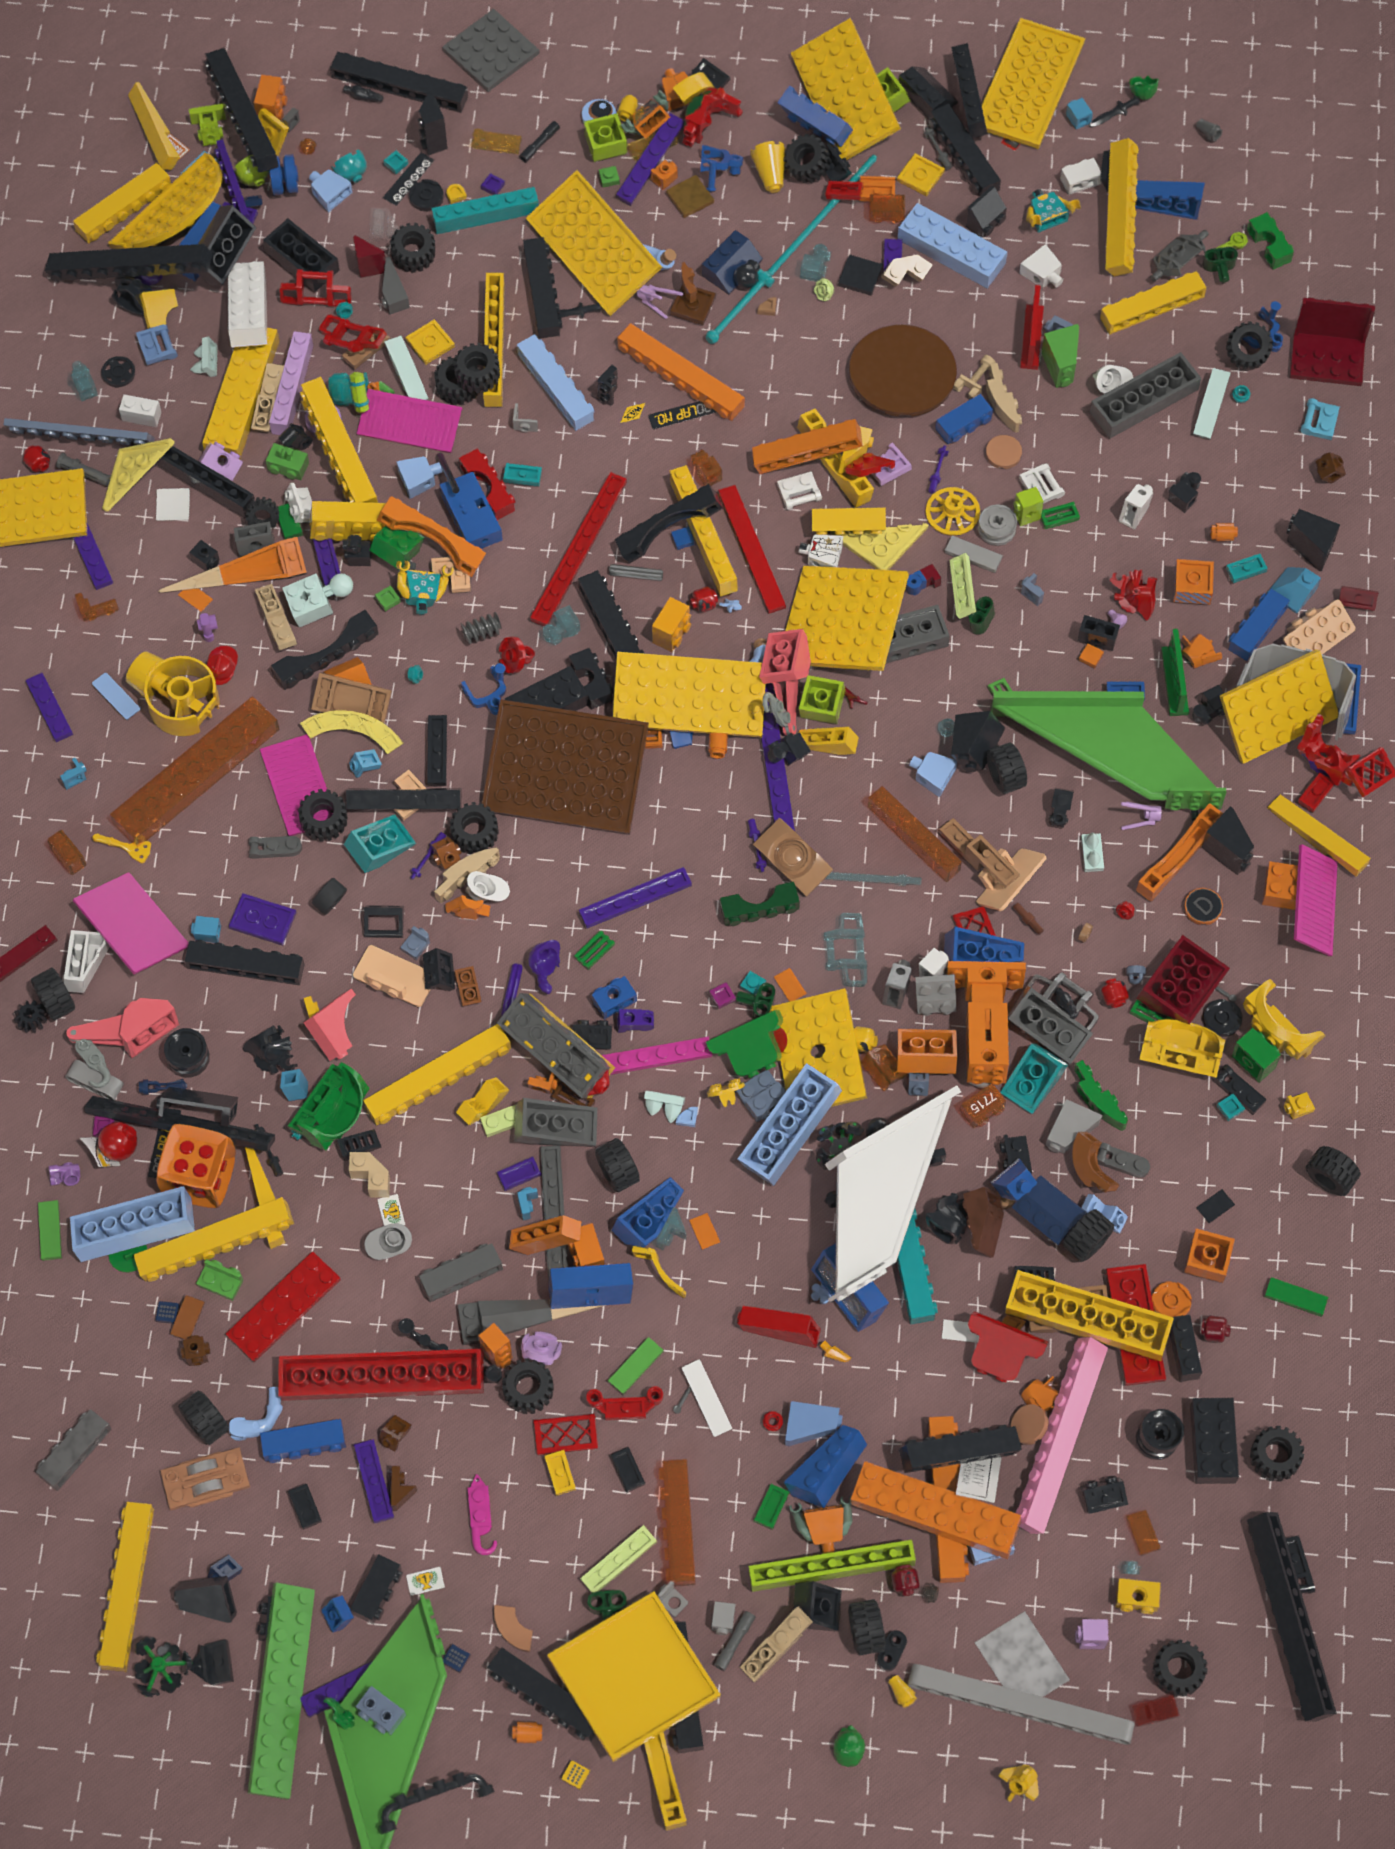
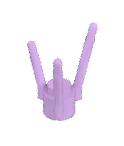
(648, 293)
(1152, 813)

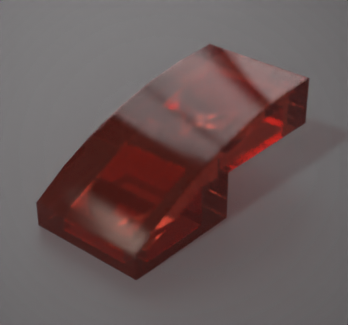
(1155, 1711)

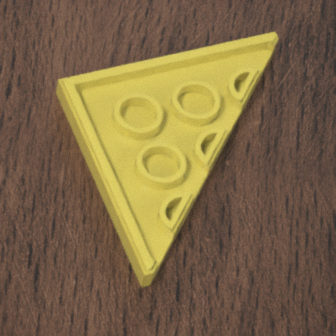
(131, 466)
(882, 549)

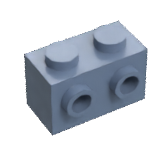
(380, 1711)

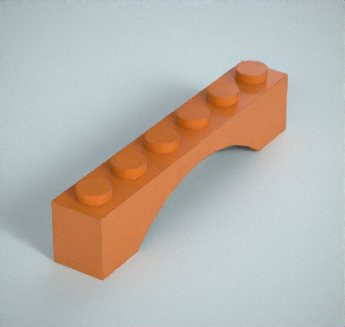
(402, 517)
(1163, 872)

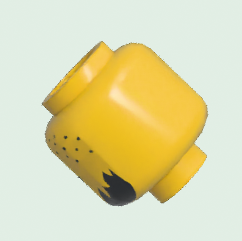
(865, 1039)

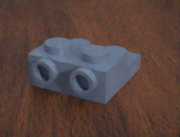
(761, 1095)

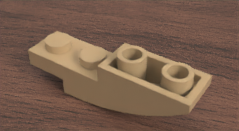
(267, 397)
(1001, 401)
(275, 617)
(457, 874)
(776, 1645)

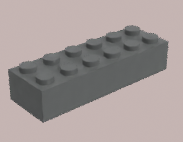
(1145, 395)

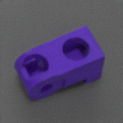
(635, 1020)

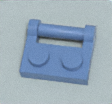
(150, 345)

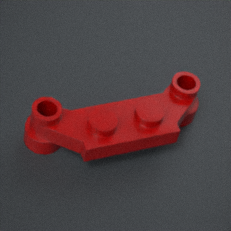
(625, 1407)

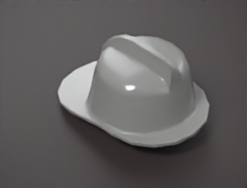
(388, 1241)

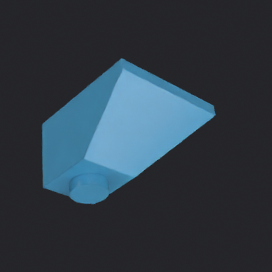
(1297, 586)

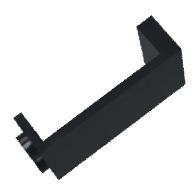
(226, 1103)

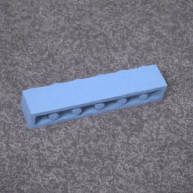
(555, 382)

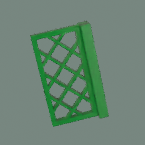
(1175, 676)

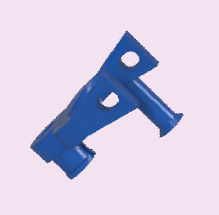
(734, 161)
(1269, 317)
(493, 699)

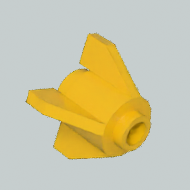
(1023, 1779)

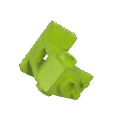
(208, 123)

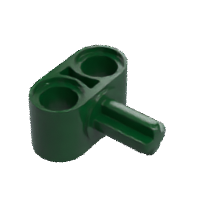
(1220, 261)
(982, 615)
(758, 1001)
(607, 1609)

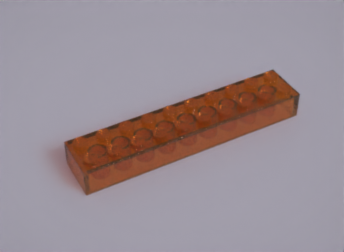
(195, 771)

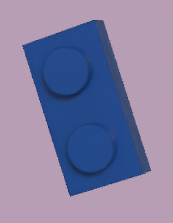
(1126, 686)

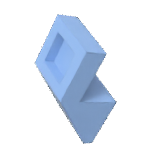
(1112, 1213)

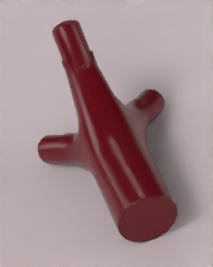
(852, 697)

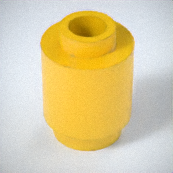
(627, 108)

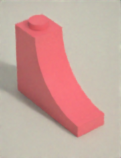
(329, 1028)

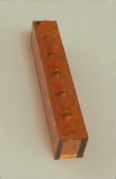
(914, 834)
(678, 1520)

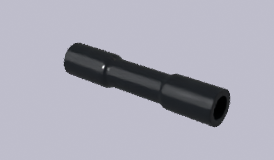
(547, 133)

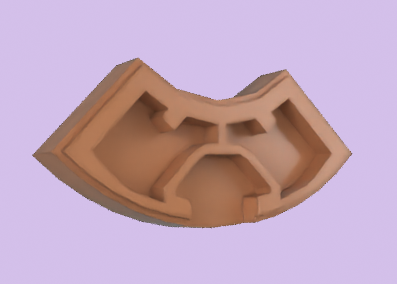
(511, 1629)

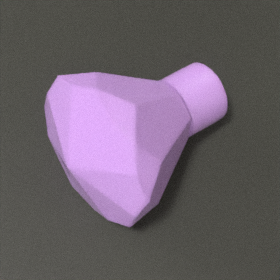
(1117, 618)

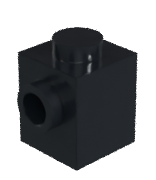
(204, 556)

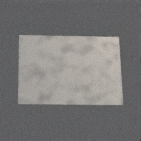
(1022, 1658)

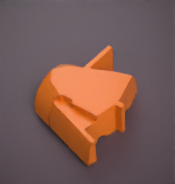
(1199, 651)
(467, 908)
(1040, 1394)

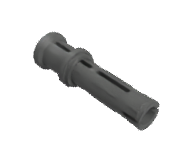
(91, 473)

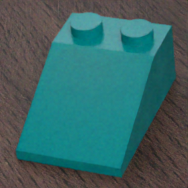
(378, 843)
(1033, 1078)

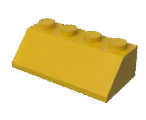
(848, 519)

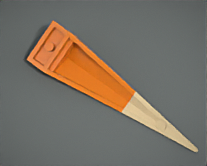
(271, 562)

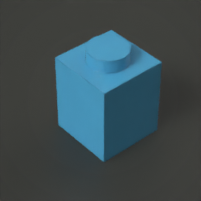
(1079, 113)
(206, 929)
(294, 1085)

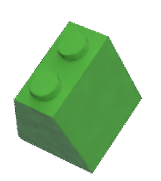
(1060, 354)

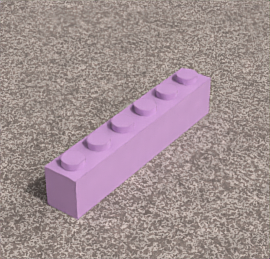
(291, 380)

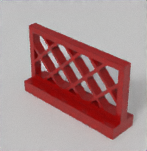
(1032, 333)

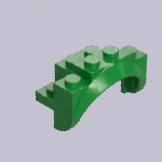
(329, 1108)

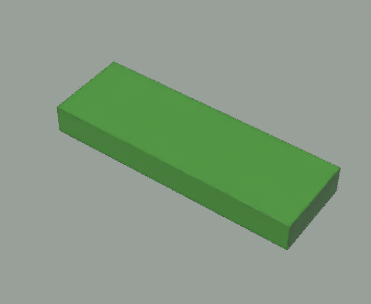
(50, 1230)
(635, 1366)

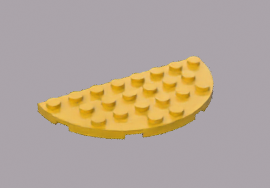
(175, 207)

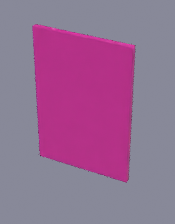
(131, 923)

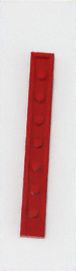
(752, 549)

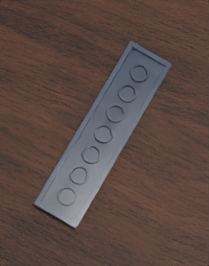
(73, 431)

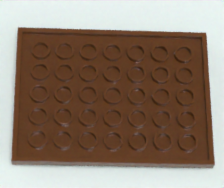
(565, 766)

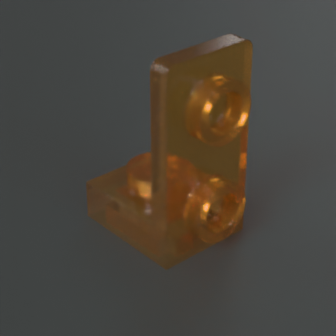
(92, 612)

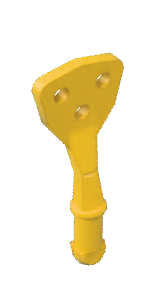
(130, 848)

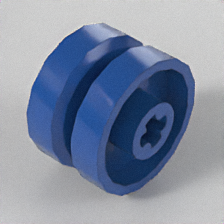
(285, 174)

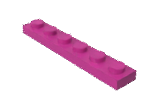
(659, 1055)

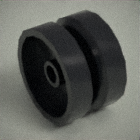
(186, 1052)

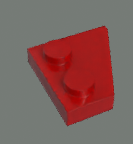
(868, 464)

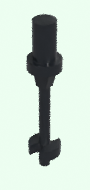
(273, 1161)

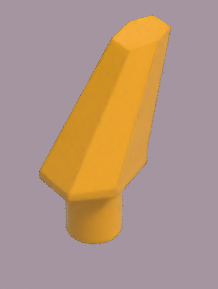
(834, 1352)

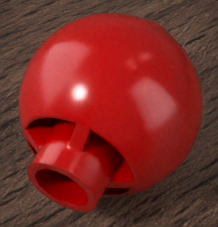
(117, 1141)

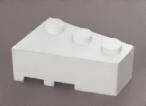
(83, 959)

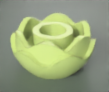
(824, 289)

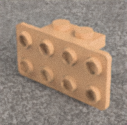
(1320, 628)
(998, 897)
(392, 975)

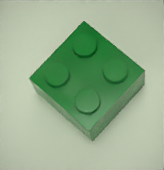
(396, 545)
(1256, 1054)

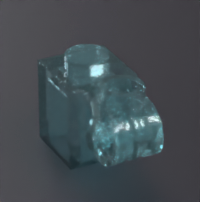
(814, 266)
(83, 381)
(566, 625)

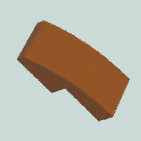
(689, 287)
(468, 986)
(187, 1317)

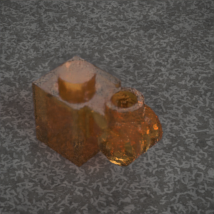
(707, 468)

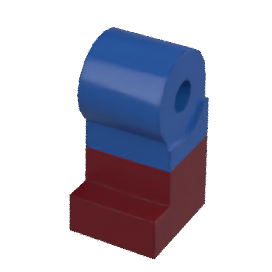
(922, 579)

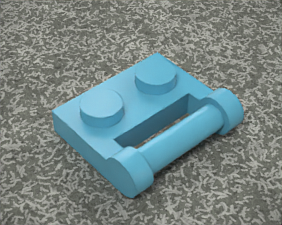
(1326, 419)

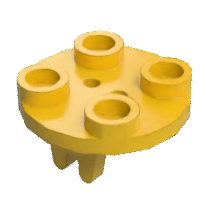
(727, 1091)

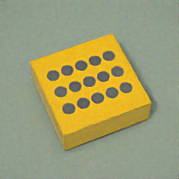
(575, 1775)

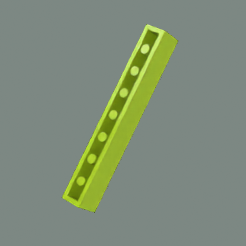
(831, 1565)

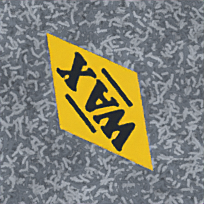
(632, 412)

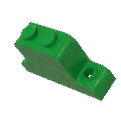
(751, 1045)

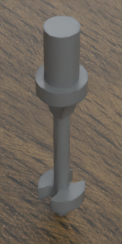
(943, 156)

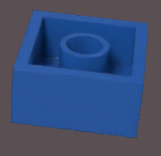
(337, 1614)

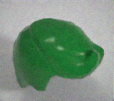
(1143, 88)
(849, 1747)

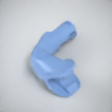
(242, 1428)

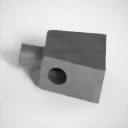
(899, 980)

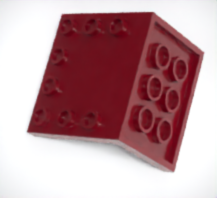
(1330, 341)

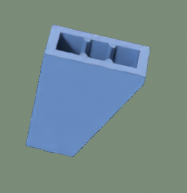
(811, 1422)

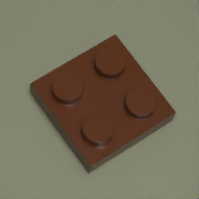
(696, 311)

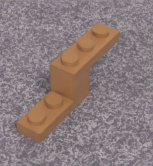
(979, 853)

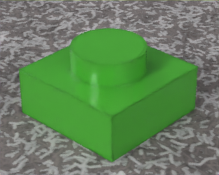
(609, 176)
(387, 598)

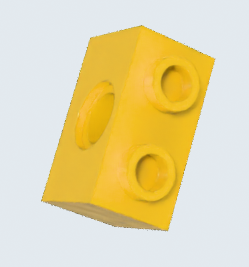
(1149, 1590)

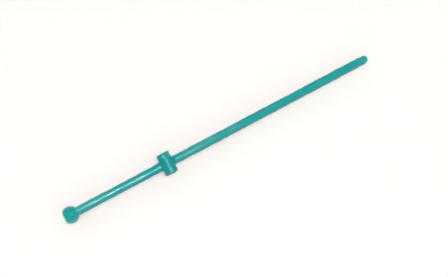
(765, 278)

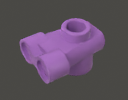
(207, 624)
(67, 1173)

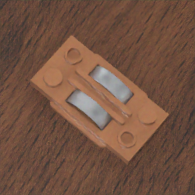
(205, 1479)

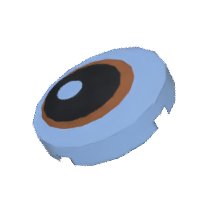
(597, 109)

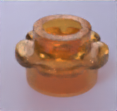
(307, 146)

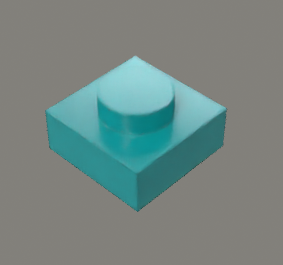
(395, 162)
(752, 983)
(1230, 1107)

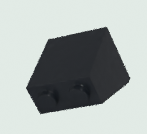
(1312, 537)
(973, 737)
(1229, 842)

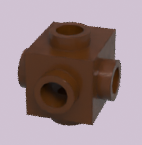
(1330, 467)
(198, 1356)

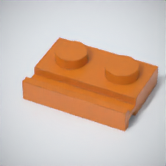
(877, 185)

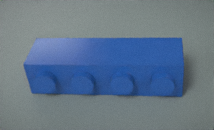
(1258, 625)
(303, 1440)

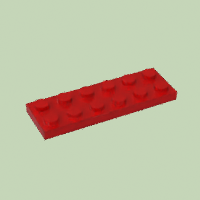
(1132, 1287)
(283, 1307)

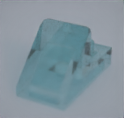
(672, 1226)

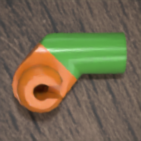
(380, 386)

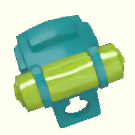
(349, 389)

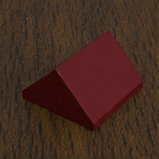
(369, 258)

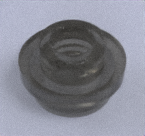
(930, 1593)

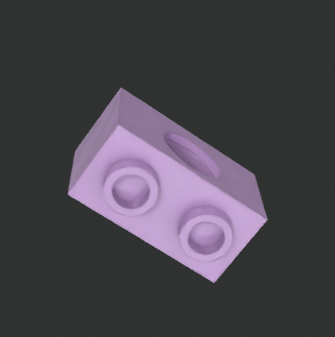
(229, 468)
(1092, 1634)

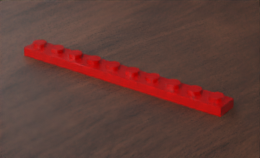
(578, 549)

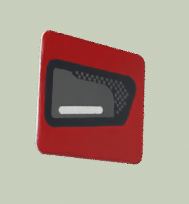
(1010, 144)

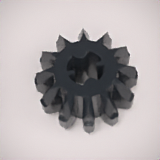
(25, 1022)

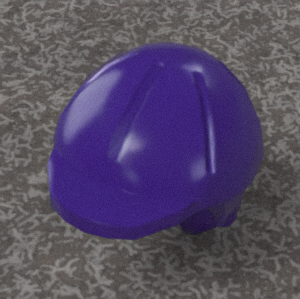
(543, 961)

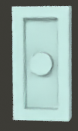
(208, 353)
(1092, 852)
(673, 1104)

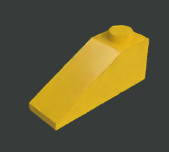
(853, 454)
(831, 740)

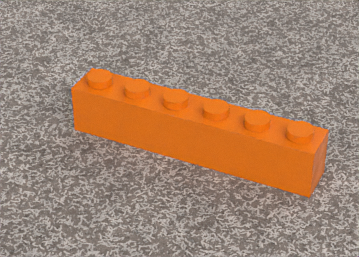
(807, 446)

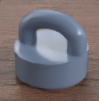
(1135, 970)

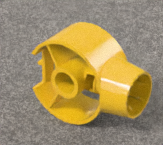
(153, 673)

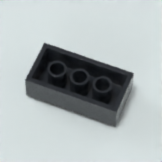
(226, 240)
(298, 250)
(559, 691)
(1214, 1441)

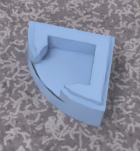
(688, 1117)

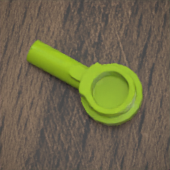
(1237, 240)

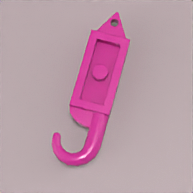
(480, 1515)

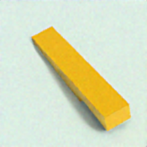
(154, 128)
(1319, 835)
(263, 1192)

